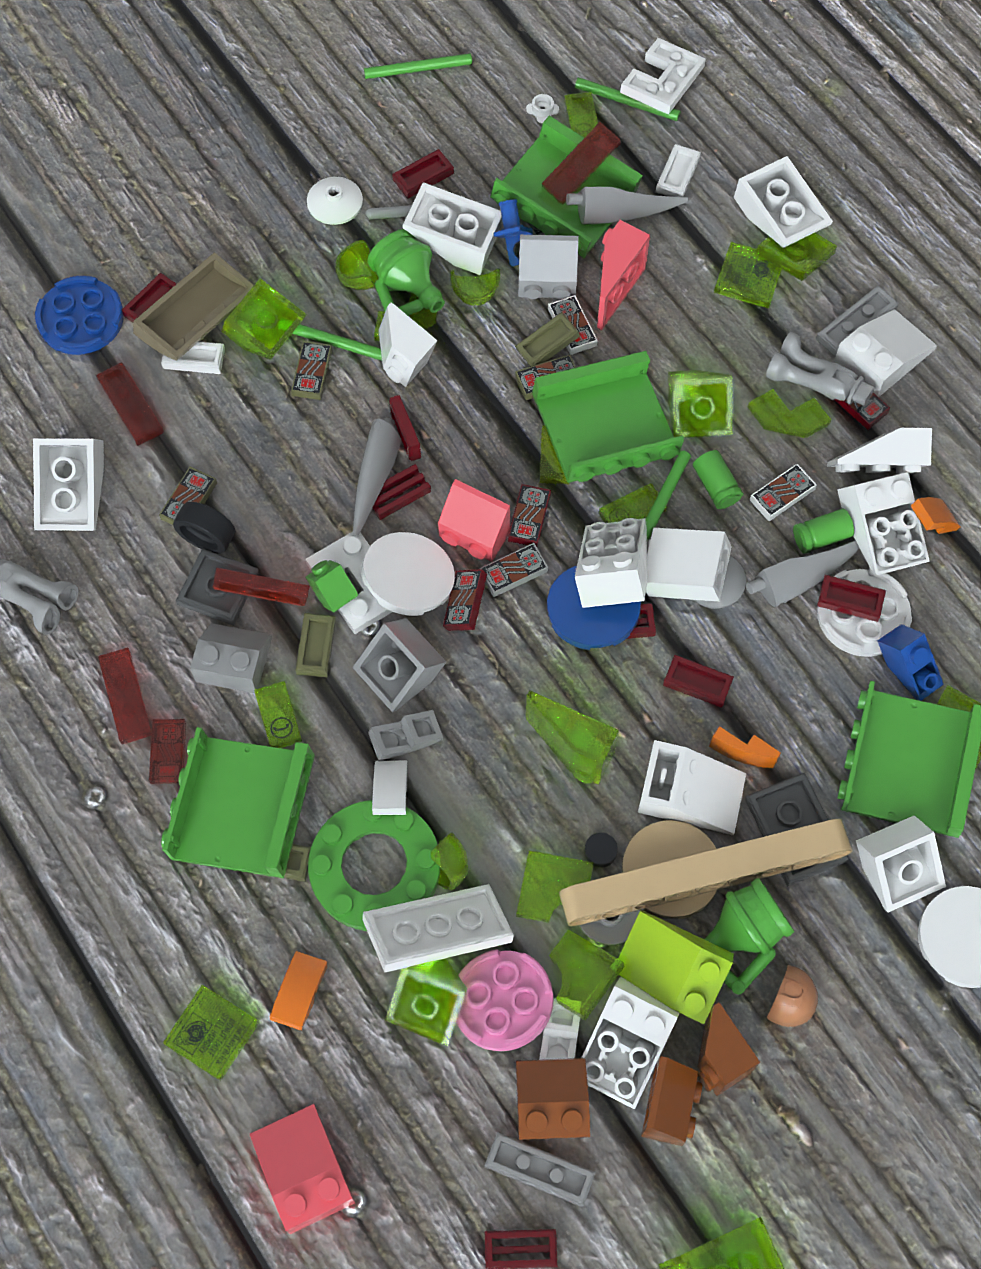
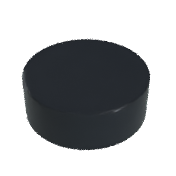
(601, 849)

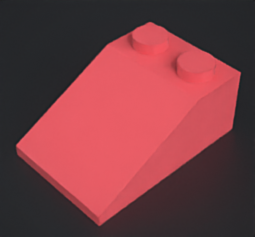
(623, 264)
(301, 1169)

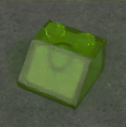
(263, 321)

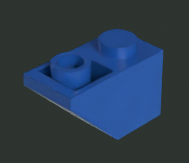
(911, 661)

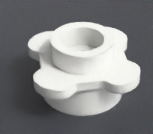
(542, 107)

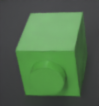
(331, 585)

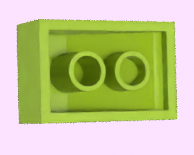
(674, 966)

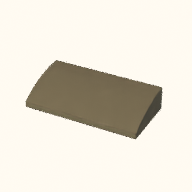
(192, 308)

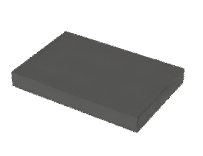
(789, 807)

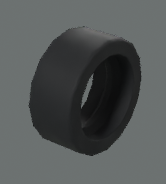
(204, 527)

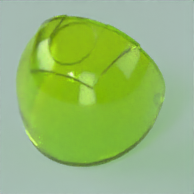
(353, 267)
(475, 289)
(452, 860)

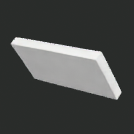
(437, 927)

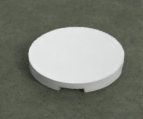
(408, 573)
(861, 635)
(952, 935)

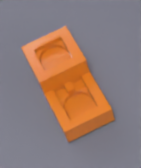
(935, 515)
(753, 753)
(298, 990)

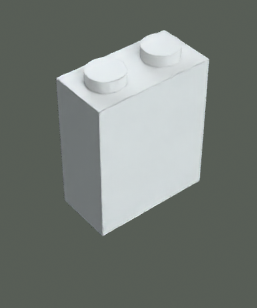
(687, 564)

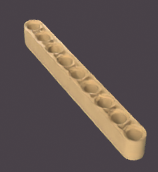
(704, 872)

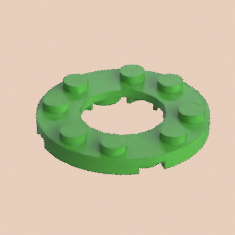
(352, 824)

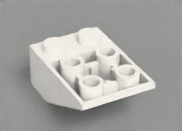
(900, 449)
(885, 523)
(613, 563)
(691, 788)
(627, 1042)

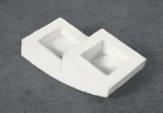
(389, 787)
(560, 1034)

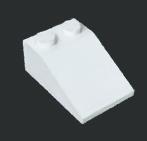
(781, 203)
(454, 227)
(884, 350)
(67, 483)

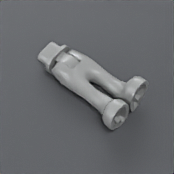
(829, 377)
(44, 613)

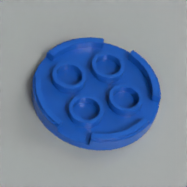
(79, 315)
(588, 625)

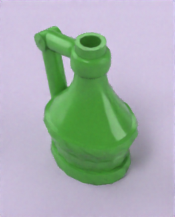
(404, 266)
(750, 924)

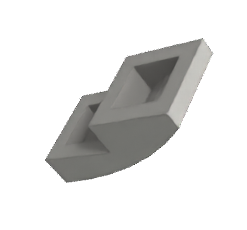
(405, 736)

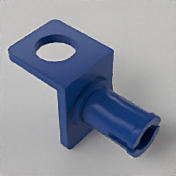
(512, 228)

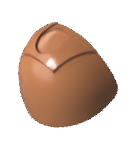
(795, 999)

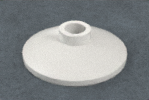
(337, 208)

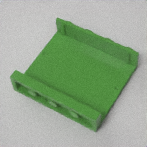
(539, 206)
(604, 417)
(911, 761)
(238, 805)

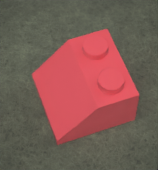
(474, 521)

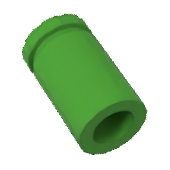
(717, 479)
(823, 530)

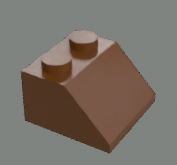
(724, 1053)
(552, 1098)
(670, 1102)

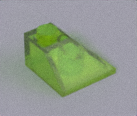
(700, 403)
(428, 1000)

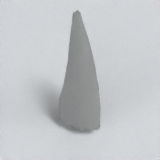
(611, 204)
(375, 467)
(799, 574)

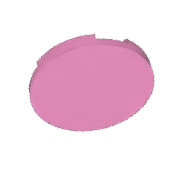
(505, 1000)

